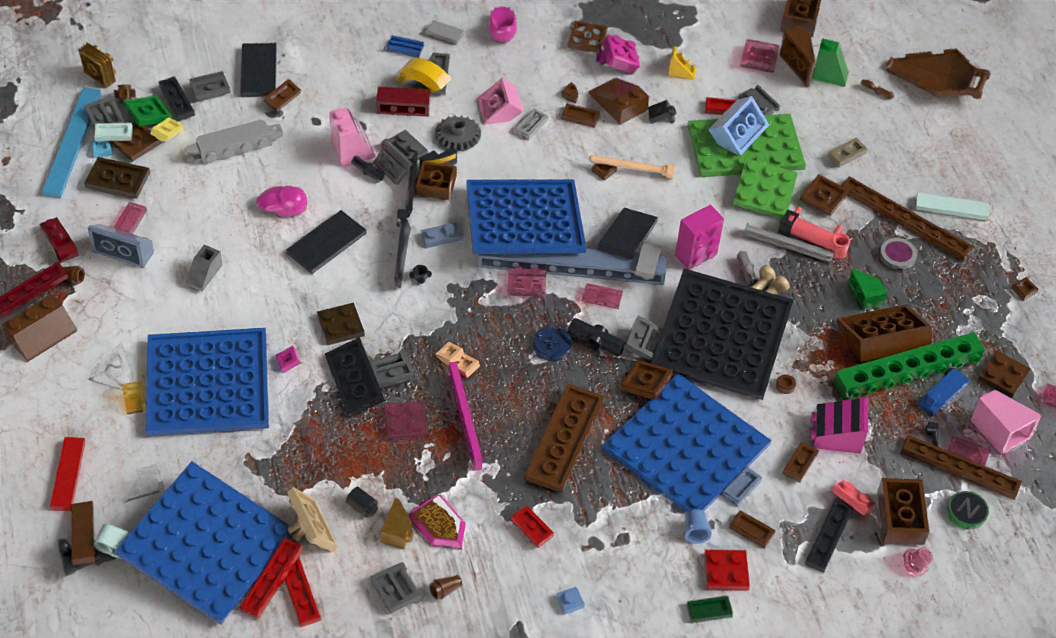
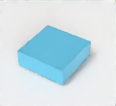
(101, 148)

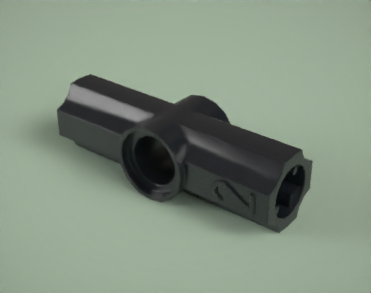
(596, 337)

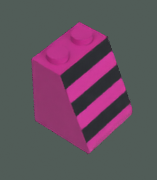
(840, 425)

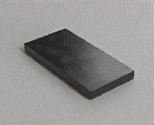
(258, 69)
(627, 233)
(326, 241)
(354, 377)

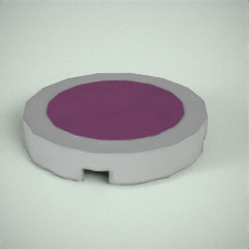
(898, 253)

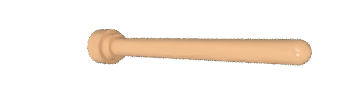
(666, 170)

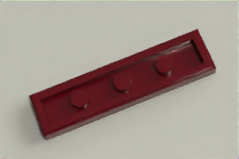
(31, 288)

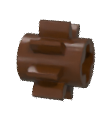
(124, 93)

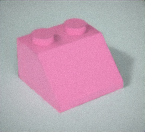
(500, 103)

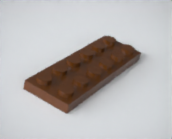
(564, 438)

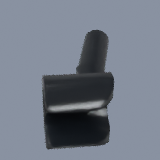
(933, 428)

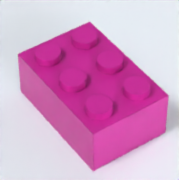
(699, 237)

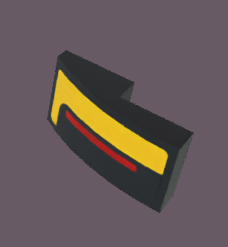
(447, 157)

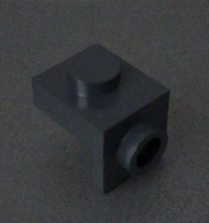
(661, 111)

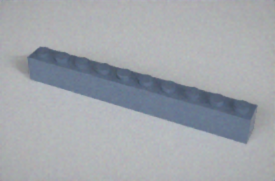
(592, 264)

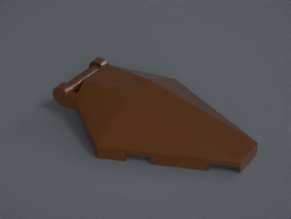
(940, 73)

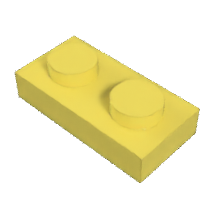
(167, 129)

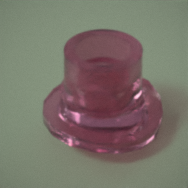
(918, 560)

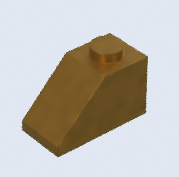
(397, 526)

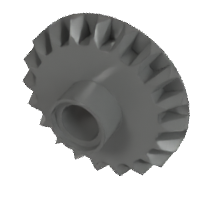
(458, 133)

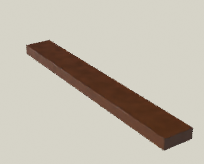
(907, 219)

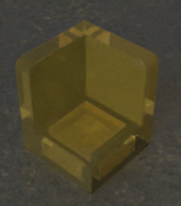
(134, 397)

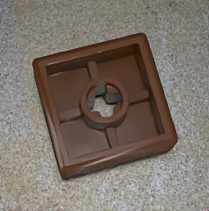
(435, 180)

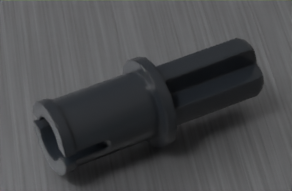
(368, 168)

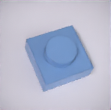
(570, 600)

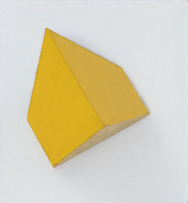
(679, 66)

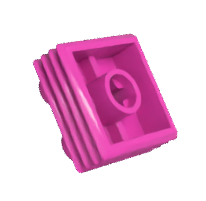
(621, 53)

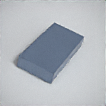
(742, 486)

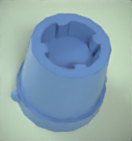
(697, 527)

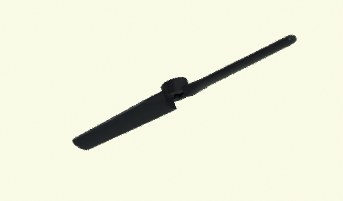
(402, 222)

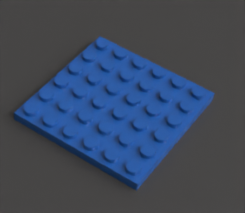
(525, 216)
(207, 382)
(686, 445)
(204, 542)

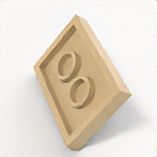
(310, 521)

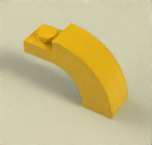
(425, 72)

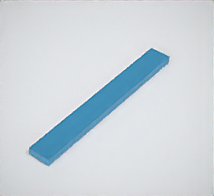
(70, 145)

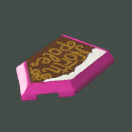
(439, 523)

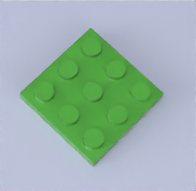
(765, 188)

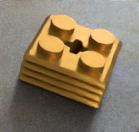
(97, 64)

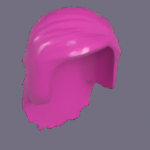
(502, 24)
(283, 200)

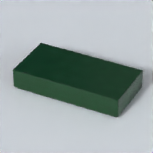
(709, 609)

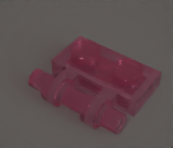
(532, 285)

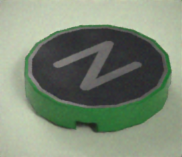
(968, 509)

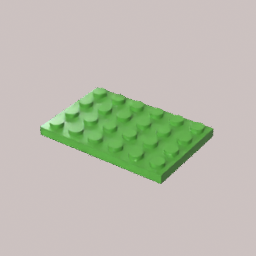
(774, 146)

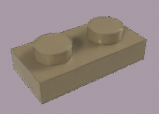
(847, 152)

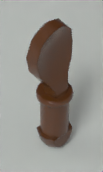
(867, 83)

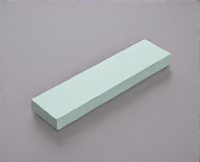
(952, 206)

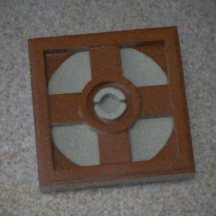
(587, 36)

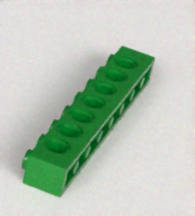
(908, 366)

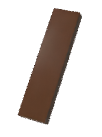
(83, 533)

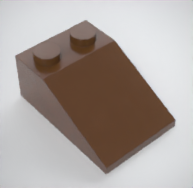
(798, 52)
(621, 99)

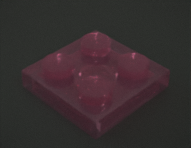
(759, 55)
(406, 421)

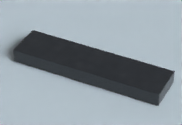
(829, 535)

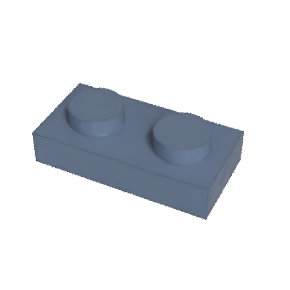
(441, 235)

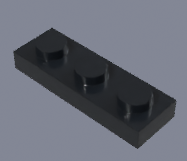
(176, 98)

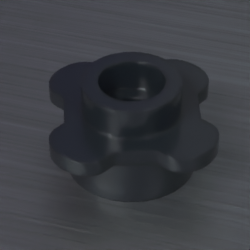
(420, 273)

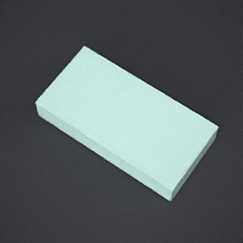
(113, 132)

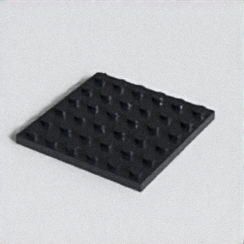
(723, 333)

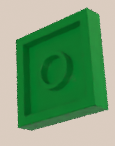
(146, 110)

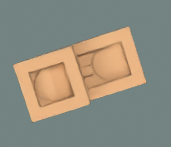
(454, 353)

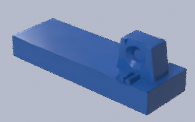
(943, 392)

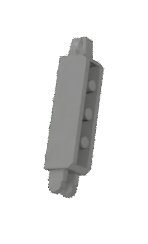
(232, 141)

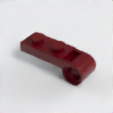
(59, 239)

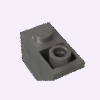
(204, 267)

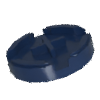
(552, 344)

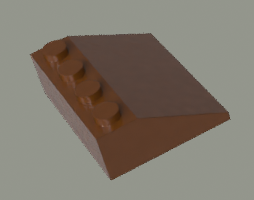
(885, 332)

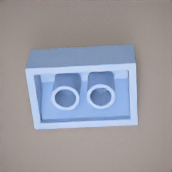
(739, 126)

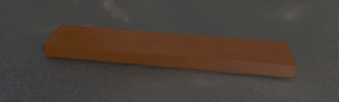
(961, 467)

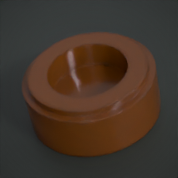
(785, 384)

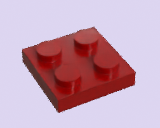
(726, 570)

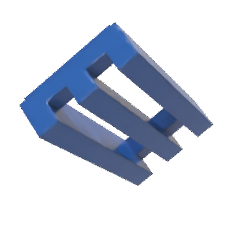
(405, 46)

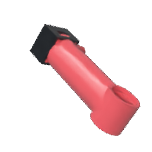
(835, 242)

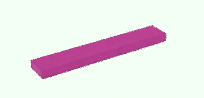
(465, 416)

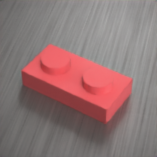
(853, 497)

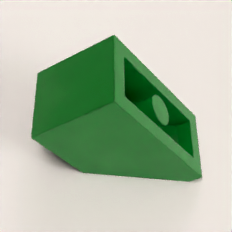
(867, 289)

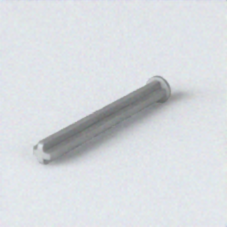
(788, 243)

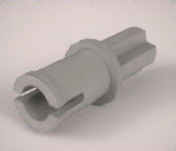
(746, 268)

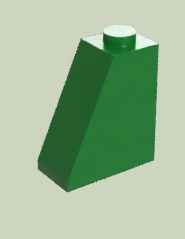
(830, 64)

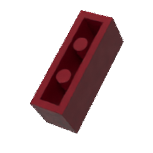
(403, 101)

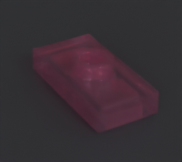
(602, 296)

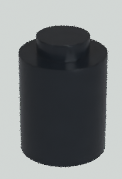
(362, 502)

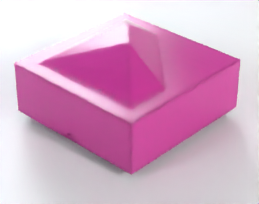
(288, 359)

